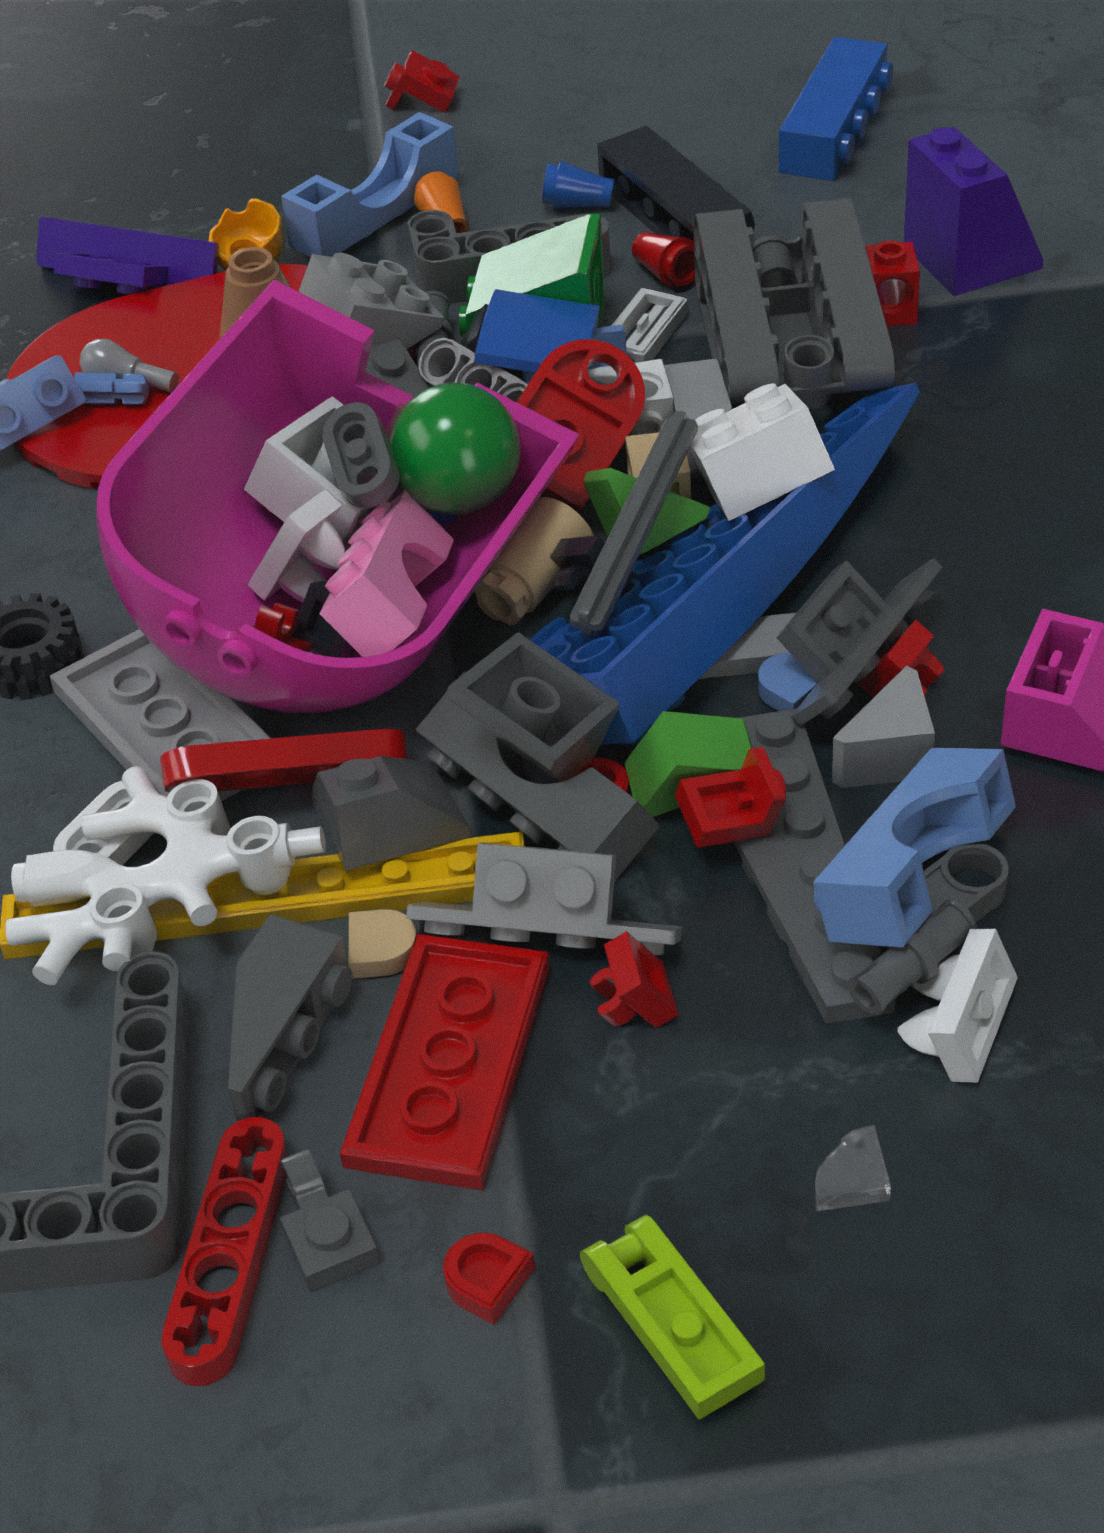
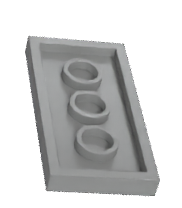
(148, 706)

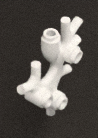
(118, 913)

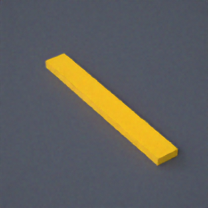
(314, 892)

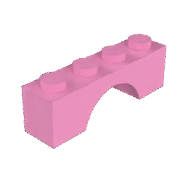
(374, 590)

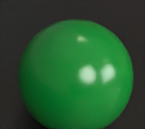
(455, 448)

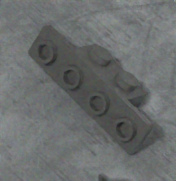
(844, 627)

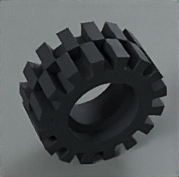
(55, 646)

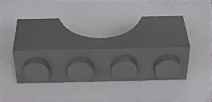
(575, 814)

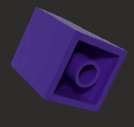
(964, 214)

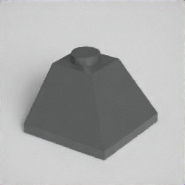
(536, 707)
(385, 809)

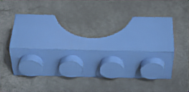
(331, 218)
(877, 881)

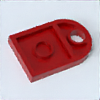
(594, 411)

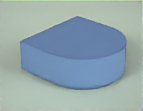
(784, 682)

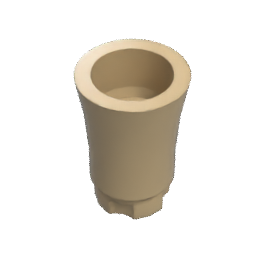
(524, 568)

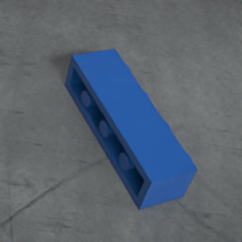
(834, 108)

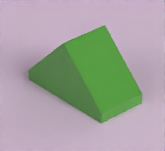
(609, 491)
(683, 748)

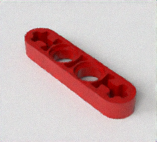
(276, 760)
(224, 1246)

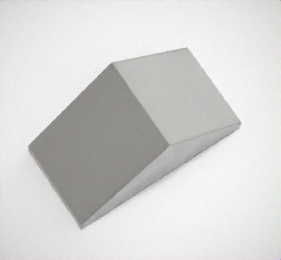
(885, 735)

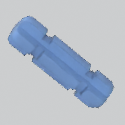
(108, 388)

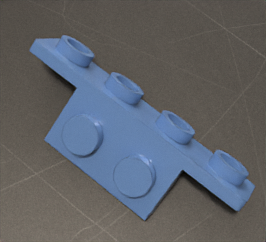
(36, 399)

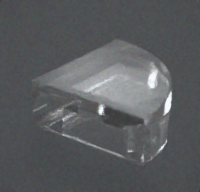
(853, 1173)

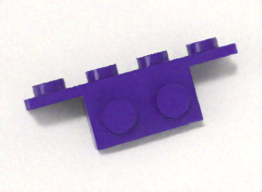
(121, 255)

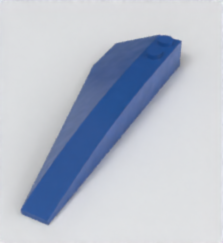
(720, 578)

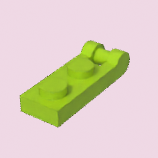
(674, 1317)

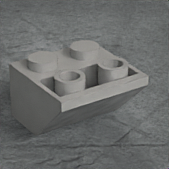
(372, 295)

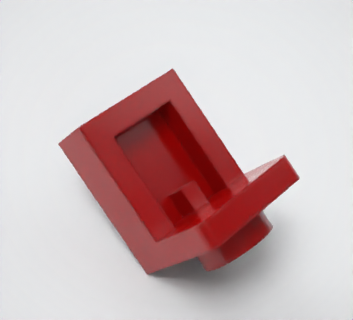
(422, 78)
(733, 803)

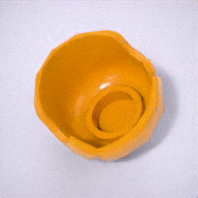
(253, 227)

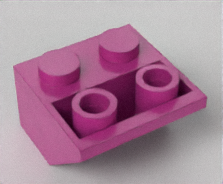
(1059, 692)

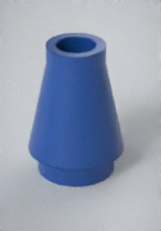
(575, 188)

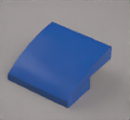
(526, 328)

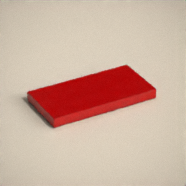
(446, 1062)

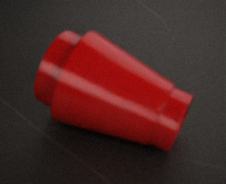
(666, 257)

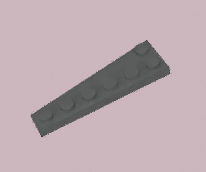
(792, 858)

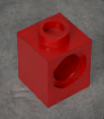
(901, 295)

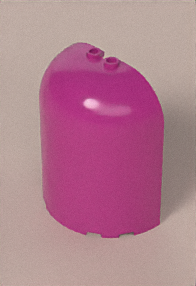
(190, 537)

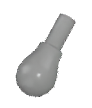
(110, 357)

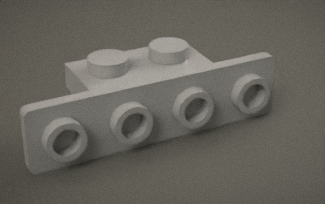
(542, 892)

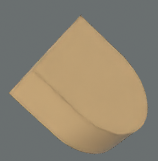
(379, 942)

